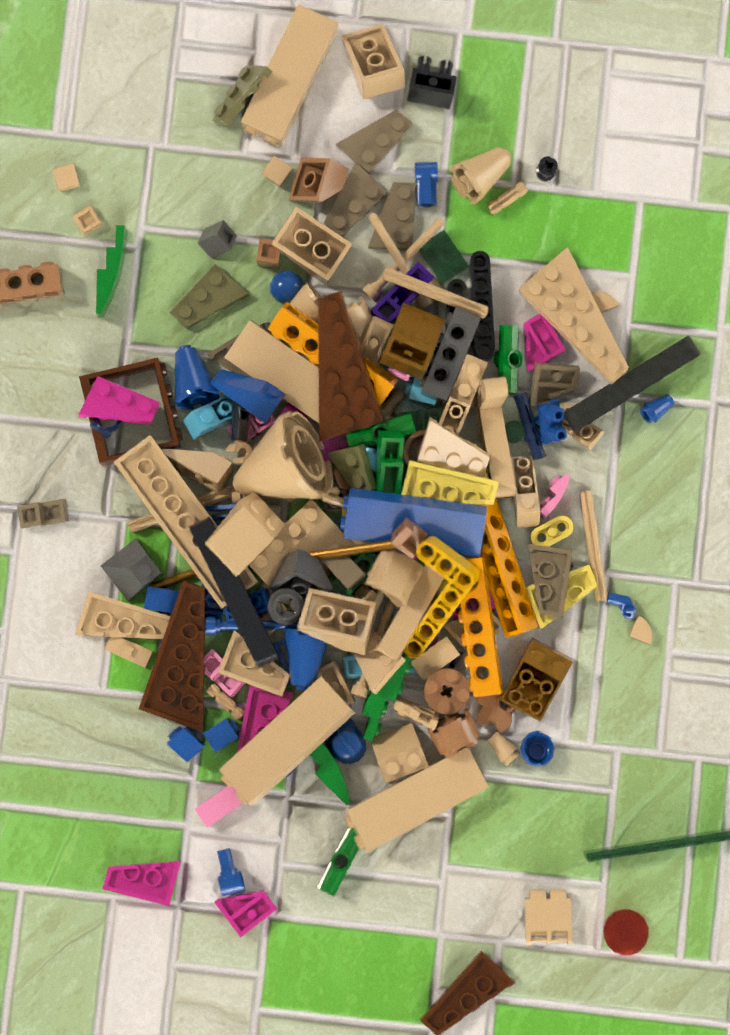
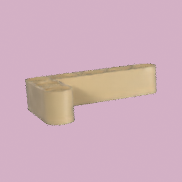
(488, 402)

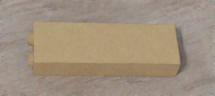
(294, 71)
(274, 361)
(285, 742)
(415, 800)

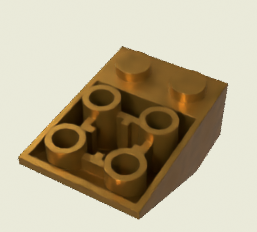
(412, 341)
(536, 679)

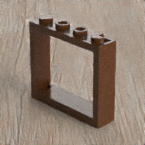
(165, 390)

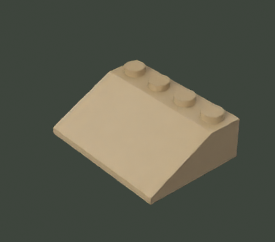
(308, 531)

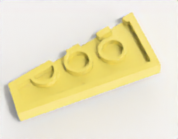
(448, 485)

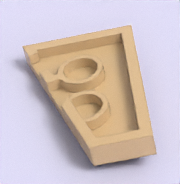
(449, 451)
(375, 665)

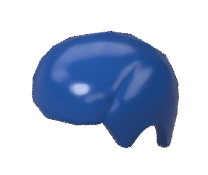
(285, 286)
(537, 748)

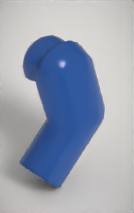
(624, 603)

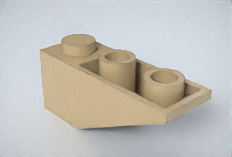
(526, 498)

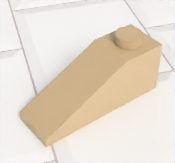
(202, 467)

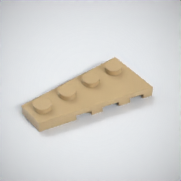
(119, 619)

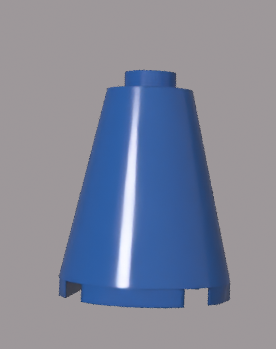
(192, 380)
(304, 657)

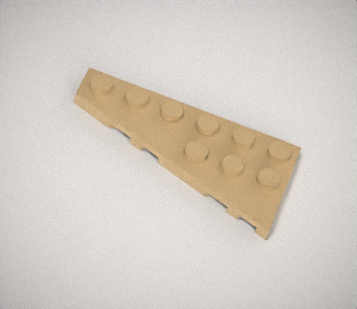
(569, 307)

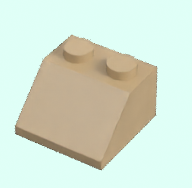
(399, 752)

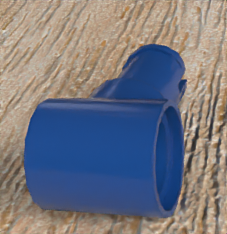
(230, 878)

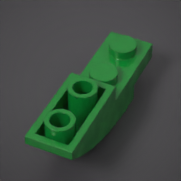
(377, 704)

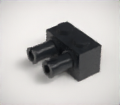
(432, 87)

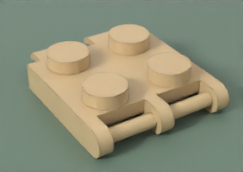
(548, 916)

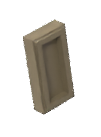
(344, 569)

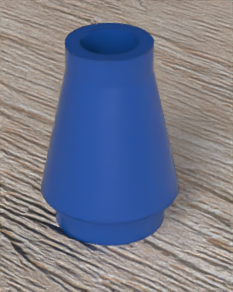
(655, 409)

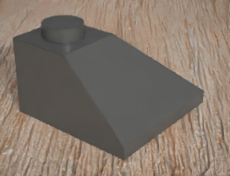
(132, 569)
(300, 573)

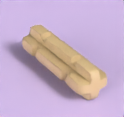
(507, 198)
(225, 701)

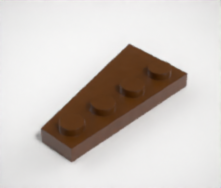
(471, 989)

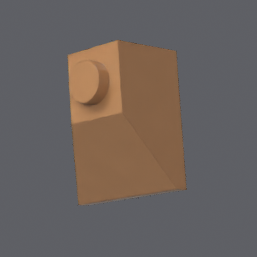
(317, 180)

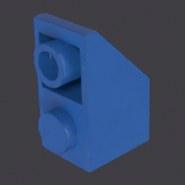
(185, 743)

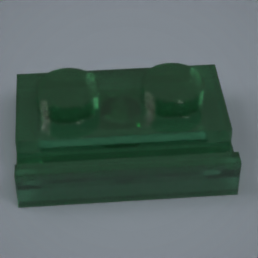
(443, 257)

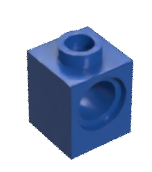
(222, 734)

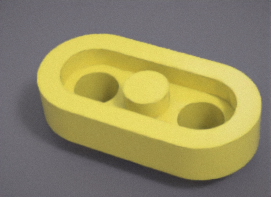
(550, 531)

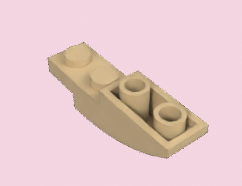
(462, 393)

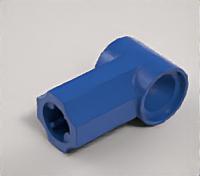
(426, 177)

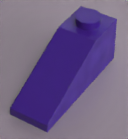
(390, 305)

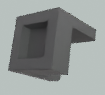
(217, 239)

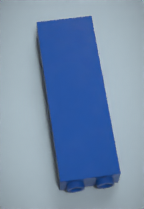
(376, 515)

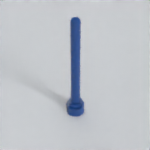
(215, 625)

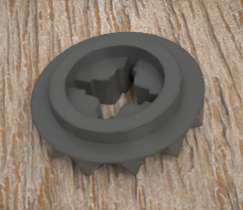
(286, 617)

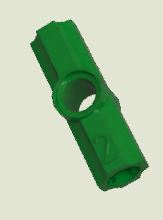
(508, 356)
(368, 436)
(333, 874)

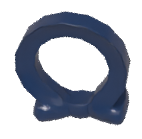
(106, 432)

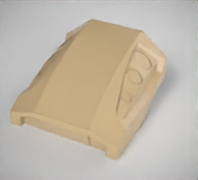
(395, 575)

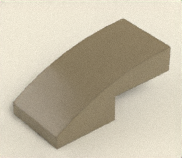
(43, 513)

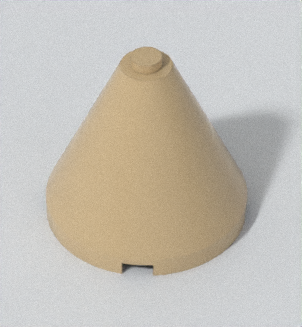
(287, 462)

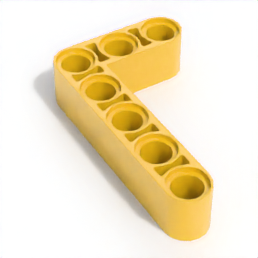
(445, 600)

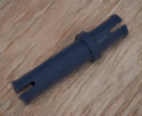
(532, 434)

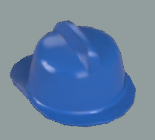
(347, 743)

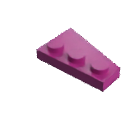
(144, 881)

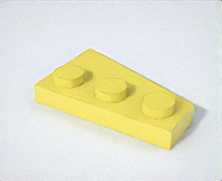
(580, 583)

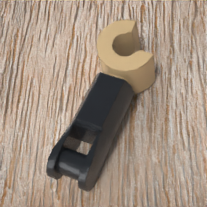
(239, 434)

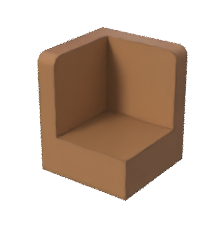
(268, 255)
(408, 537)

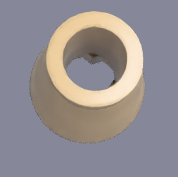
(503, 748)

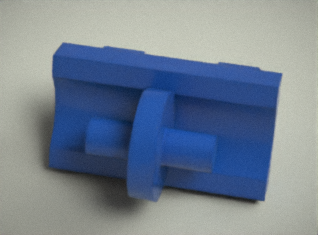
(550, 422)

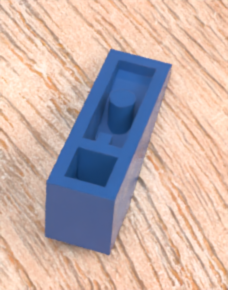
(251, 393)

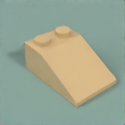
(374, 61)
(311, 245)
(244, 533)
(338, 620)

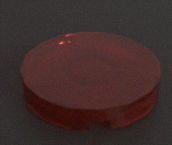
(625, 932)

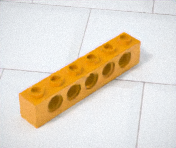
(308, 329)
(505, 576)
(493, 683)

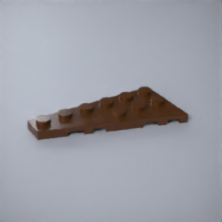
(345, 385)
(177, 676)

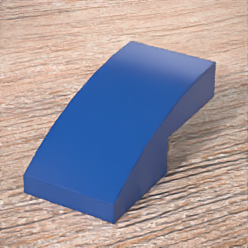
(160, 599)

